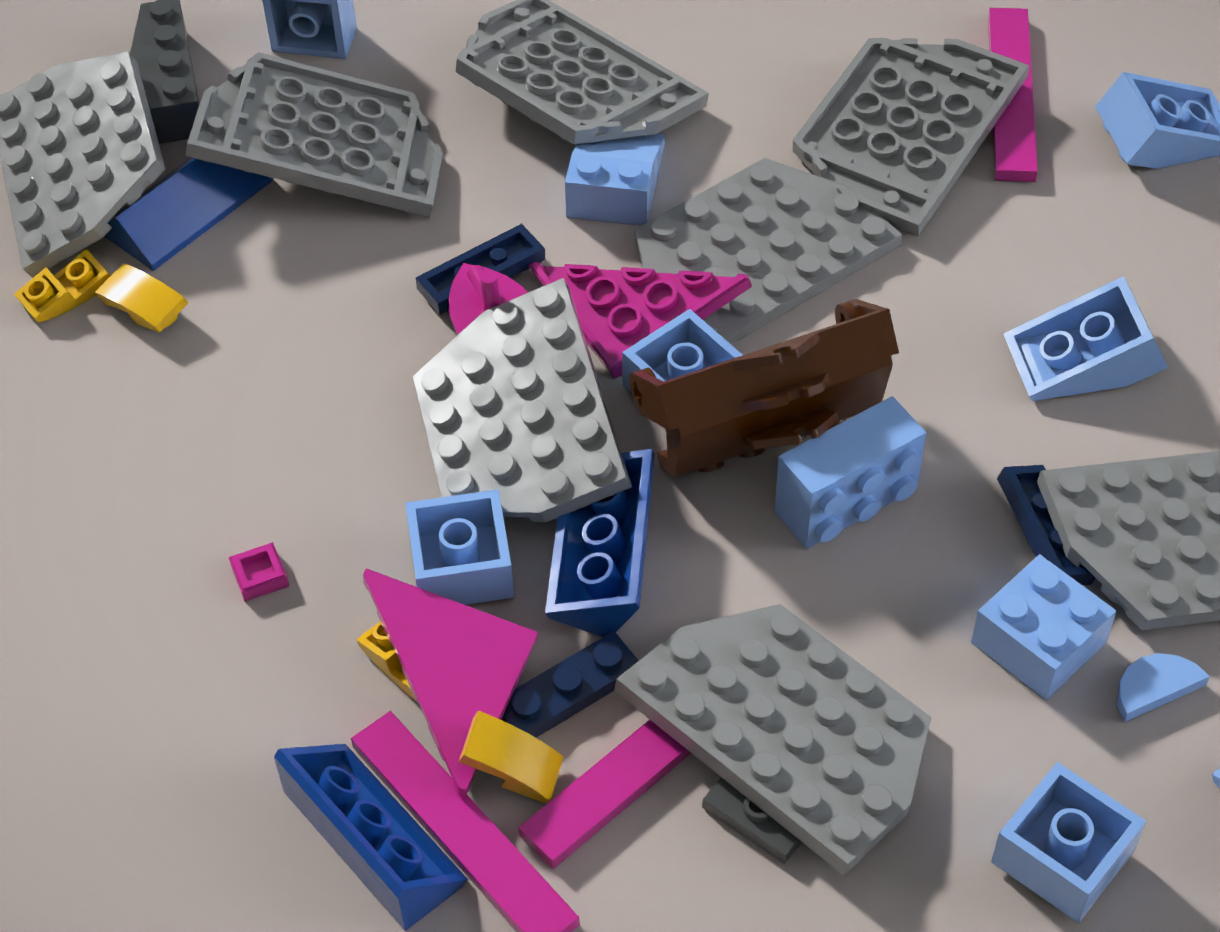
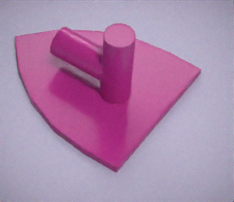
(478, 290)

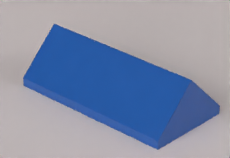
(181, 209)
(602, 555)
(369, 830)

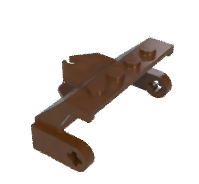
(771, 393)

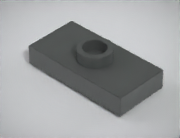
(749, 820)

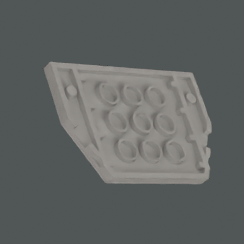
(573, 75)
(907, 123)
(320, 133)
(74, 154)
(776, 228)
(522, 410)
(1144, 533)
(788, 726)

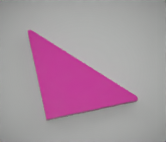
(632, 303)
(452, 661)

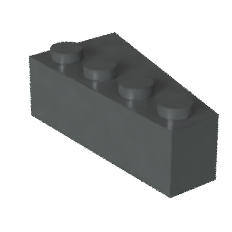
(166, 68)

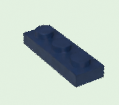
(505, 253)
(1031, 511)
(569, 686)

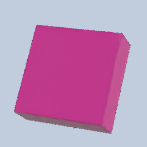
(258, 571)

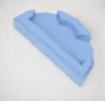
(1157, 681)

